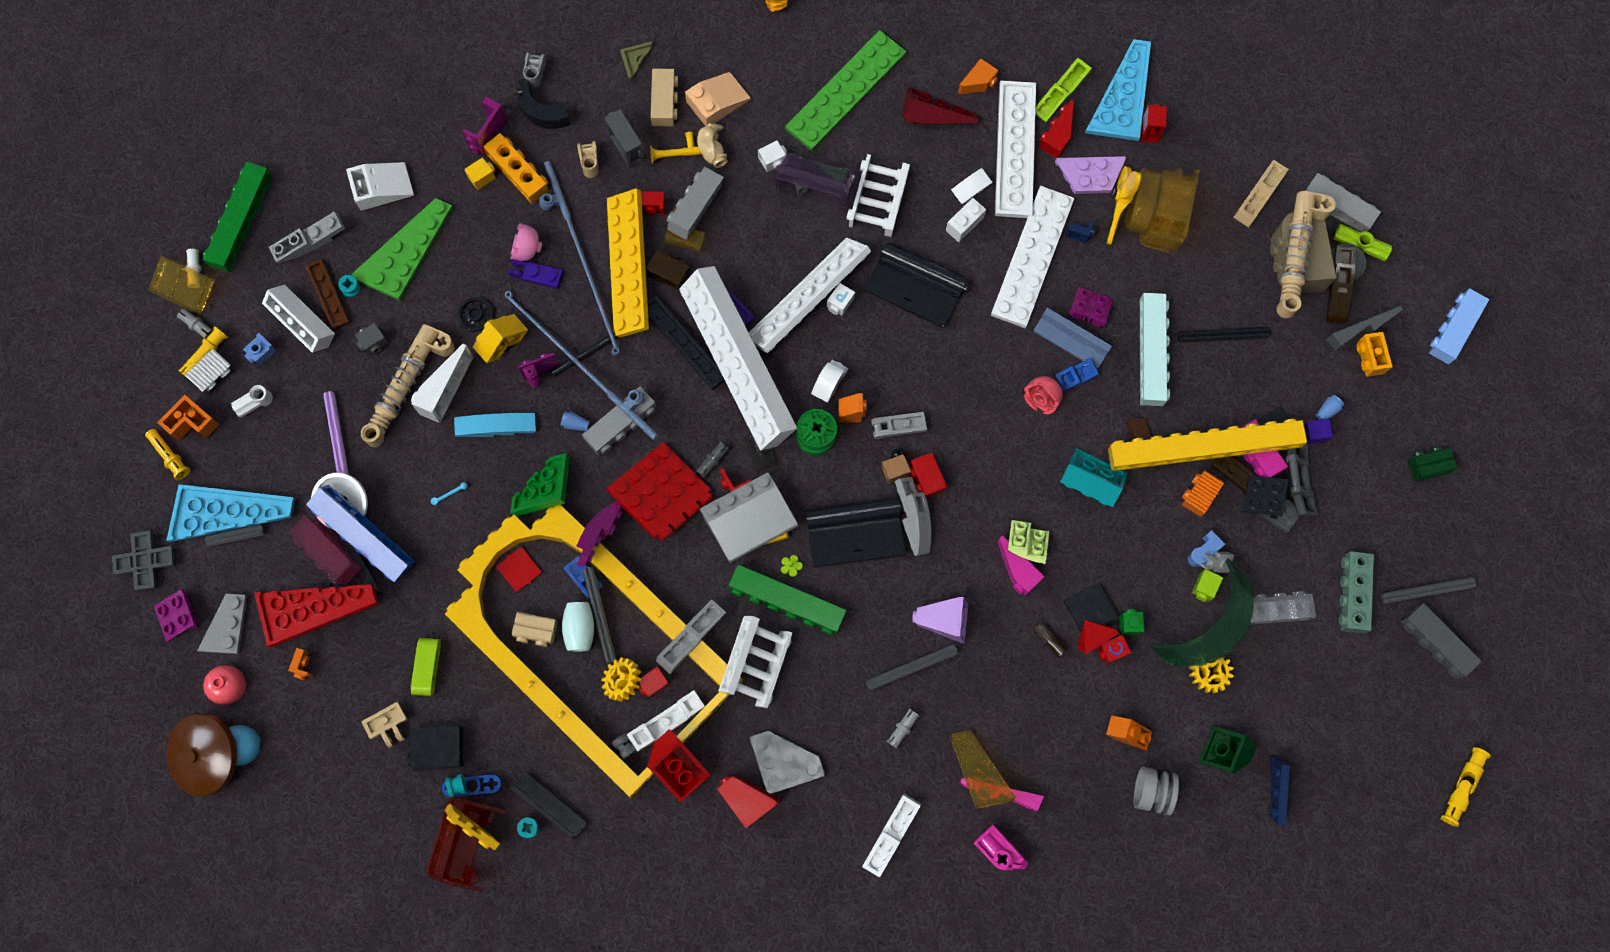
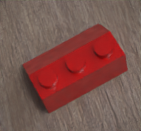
(676, 766)

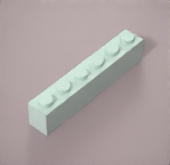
(1154, 349)

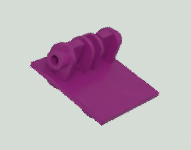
(1091, 306)
(531, 369)
(176, 615)

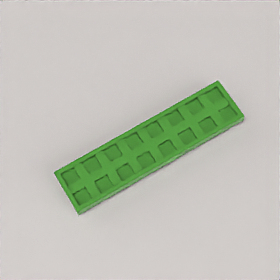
(845, 90)

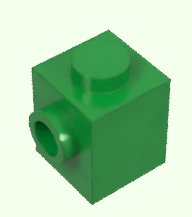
(1131, 623)

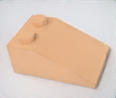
(716, 98)

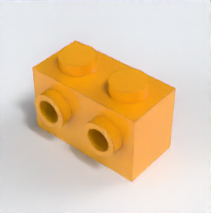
(1374, 354)

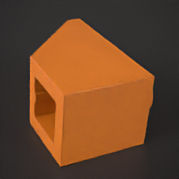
(851, 409)
(1129, 732)

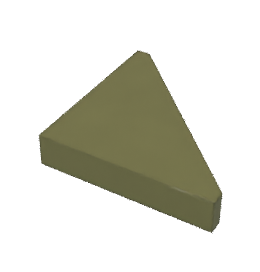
(634, 57)

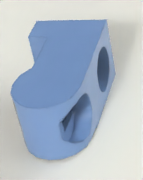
(1212, 544)

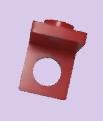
(726, 482)

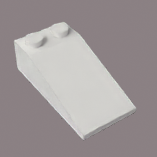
(439, 389)

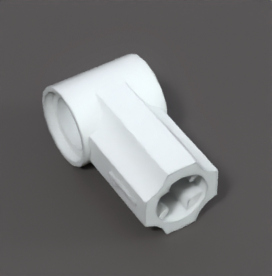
(251, 402)

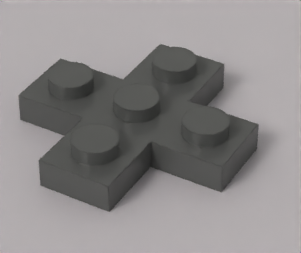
(143, 560)

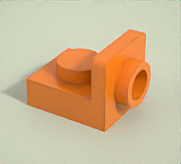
(300, 661)

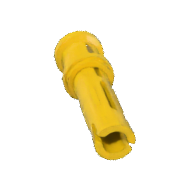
(209, 343)
(171, 460)

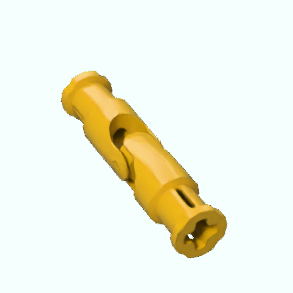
(1460, 797)

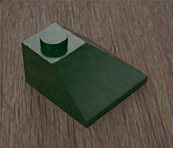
(1227, 750)

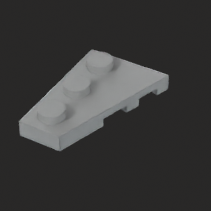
(226, 627)

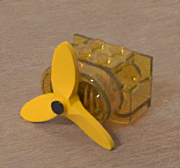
(1156, 205)

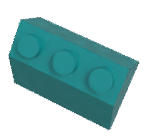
(1094, 477)

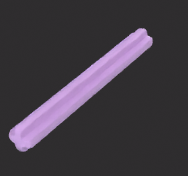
(335, 432)

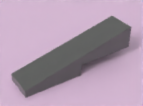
(1370, 325)

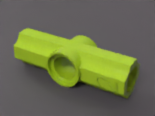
(1372, 246)

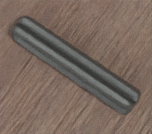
(234, 535)

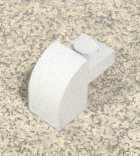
(829, 380)

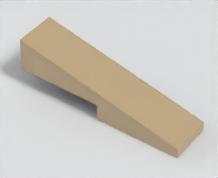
(1261, 193)

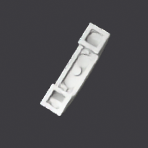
(668, 719)

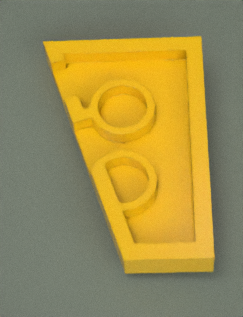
(471, 828)

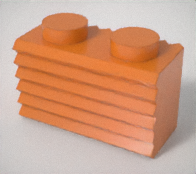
(1202, 493)

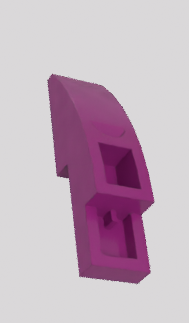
(597, 530)

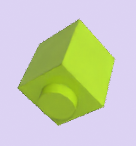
(1207, 585)

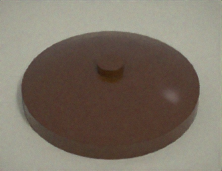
(201, 754)

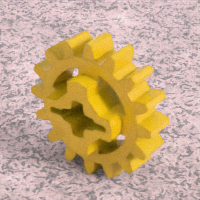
(1218, 676)
(621, 679)

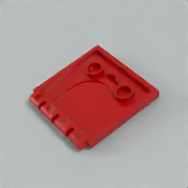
(660, 492)

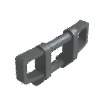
(1297, 491)

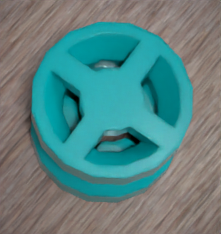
(353, 288)
(456, 785)
(530, 830)

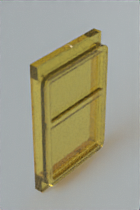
(181, 285)

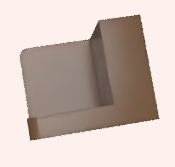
(895, 468)

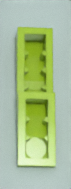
(1062, 89)

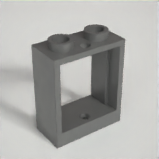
(624, 138)

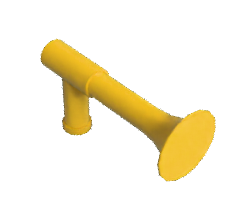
(690, 150)

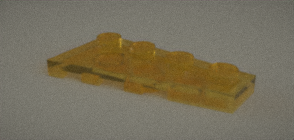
(981, 775)

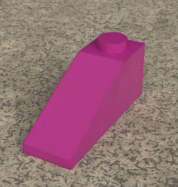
(1020, 570)

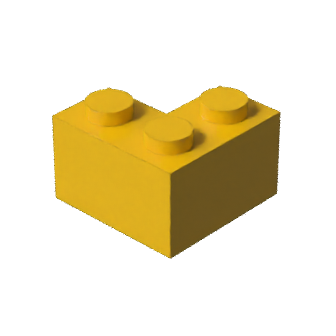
(498, 336)

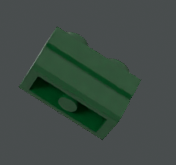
(1432, 464)

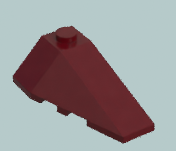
(924, 110)

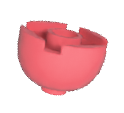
(1043, 393)
(224, 685)

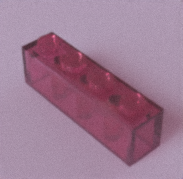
(324, 551)

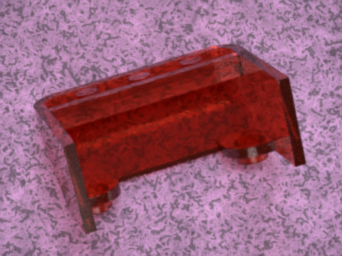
(455, 849)

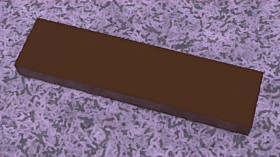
(327, 294)

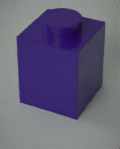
(1318, 431)

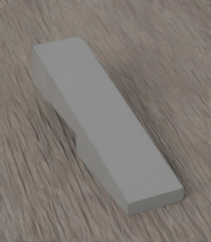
(690, 637)

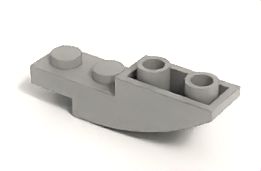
(304, 241)
(918, 521)

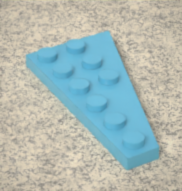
(212, 510)

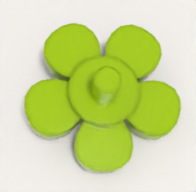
(791, 566)

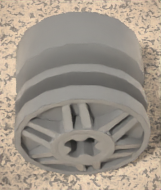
(1160, 791)

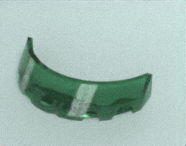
(1223, 635)

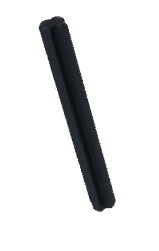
(1223, 334)

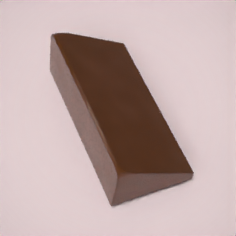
(1138, 428)

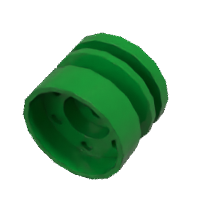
(811, 441)

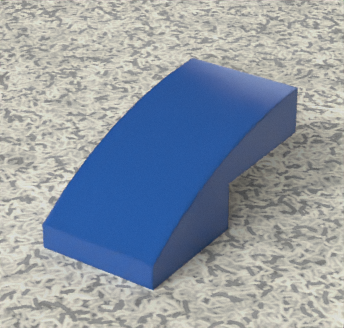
(1077, 375)
(577, 575)

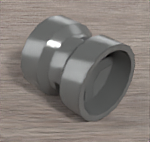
(624, 746)

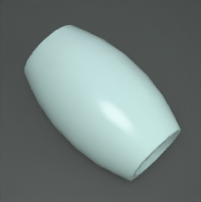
(578, 626)

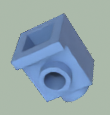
(259, 350)

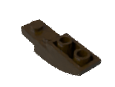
(1342, 287)

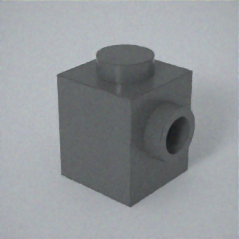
(371, 339)

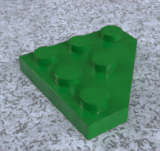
(544, 488)

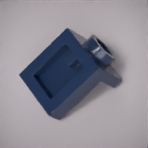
(1080, 233)

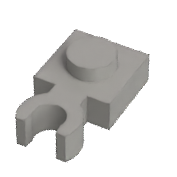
(1217, 562)

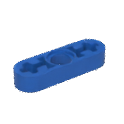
(487, 790)

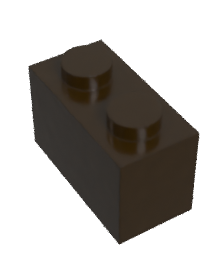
(668, 270)

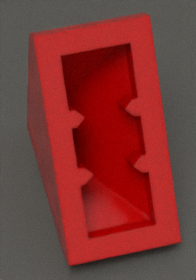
(1094, 635)

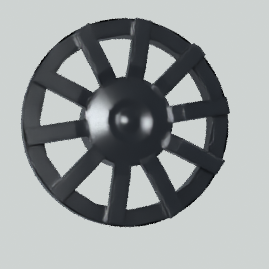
(474, 313)

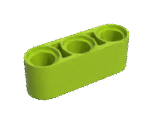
(425, 666)

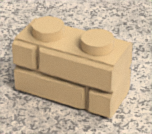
(534, 628)

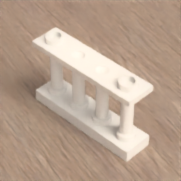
(891, 207)
(737, 663)

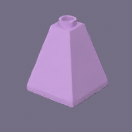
(944, 618)

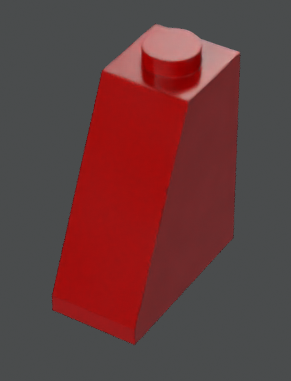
(747, 799)

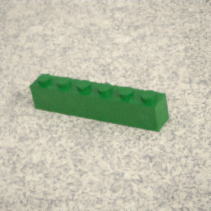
(237, 217)
(786, 599)

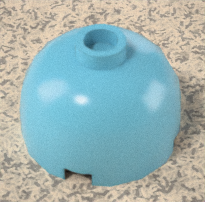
(246, 742)

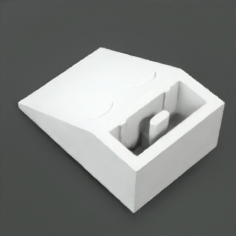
(379, 184)

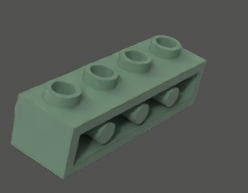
(1357, 592)

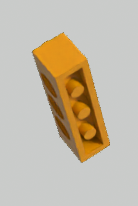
(531, 190)

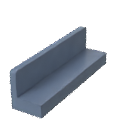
(1071, 337)

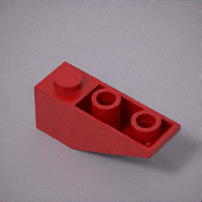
(1058, 136)

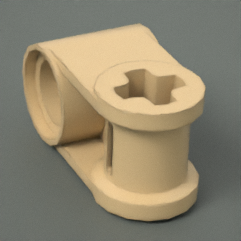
(588, 156)

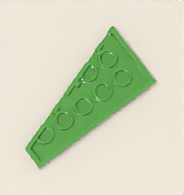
(399, 258)

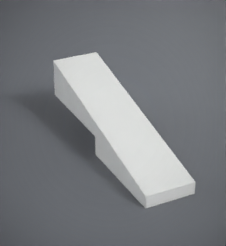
(891, 835)

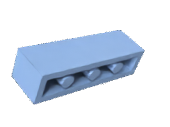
(1458, 326)

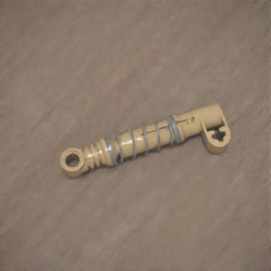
(1300, 231)
(405, 376)

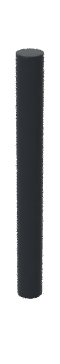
(582, 355)

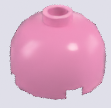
(525, 243)

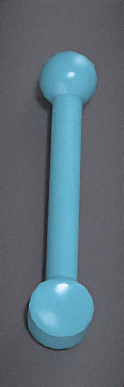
(435, 501)

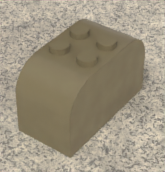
(1320, 261)

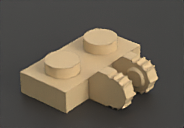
(384, 721)

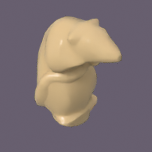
(710, 147)

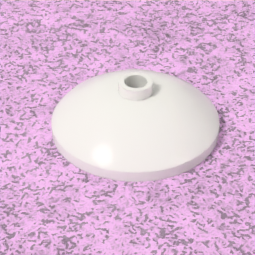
(346, 486)

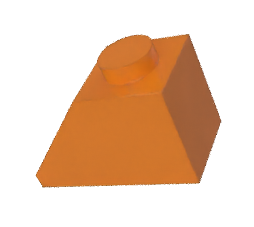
(979, 78)

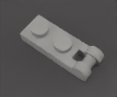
(899, 425)

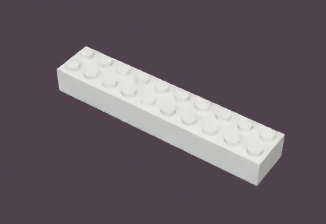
(737, 358)

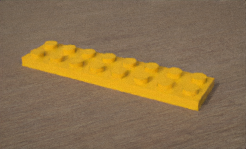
(627, 263)

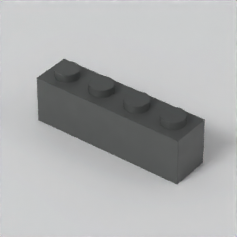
(1440, 641)

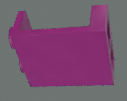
(490, 129)

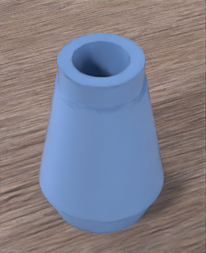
(1330, 408)
(574, 422)

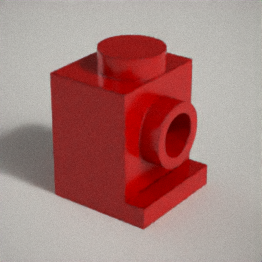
(653, 202)

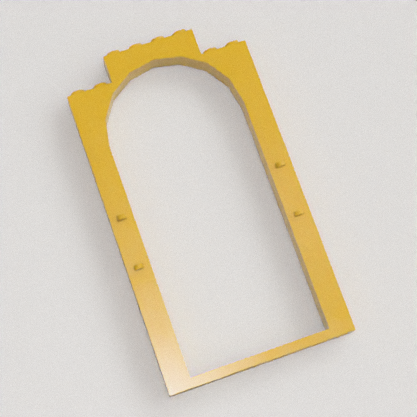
(470, 619)

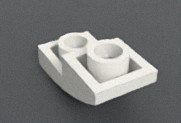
(971, 186)

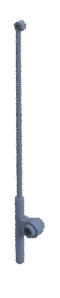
(548, 202)
(627, 406)

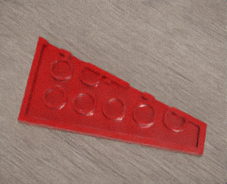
(300, 611)

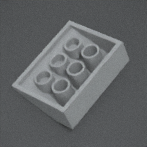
(748, 517)

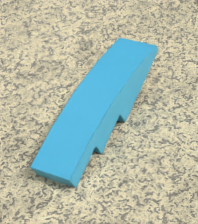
(494, 424)

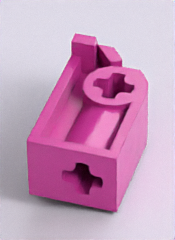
(994, 842)

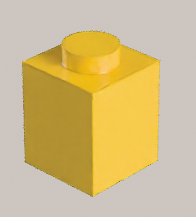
(480, 173)

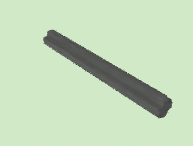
(1428, 590)
(599, 614)
(911, 667)

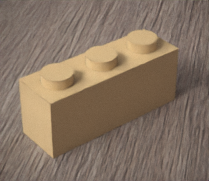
(663, 97)

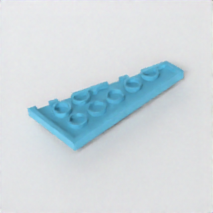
(1123, 102)

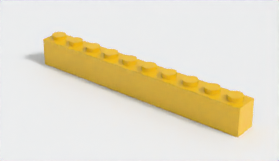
(1207, 445)

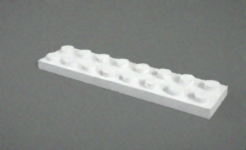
(1015, 149)
(1032, 257)
(808, 294)

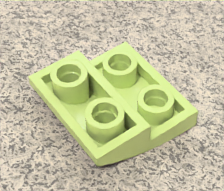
(1028, 542)

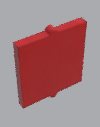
(518, 569)

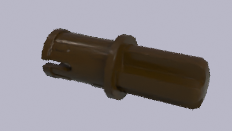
(1049, 639)

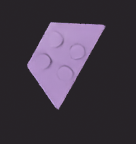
(1091, 173)

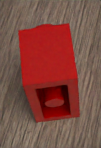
(1153, 123)
(927, 475)

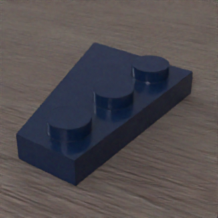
(1279, 789)

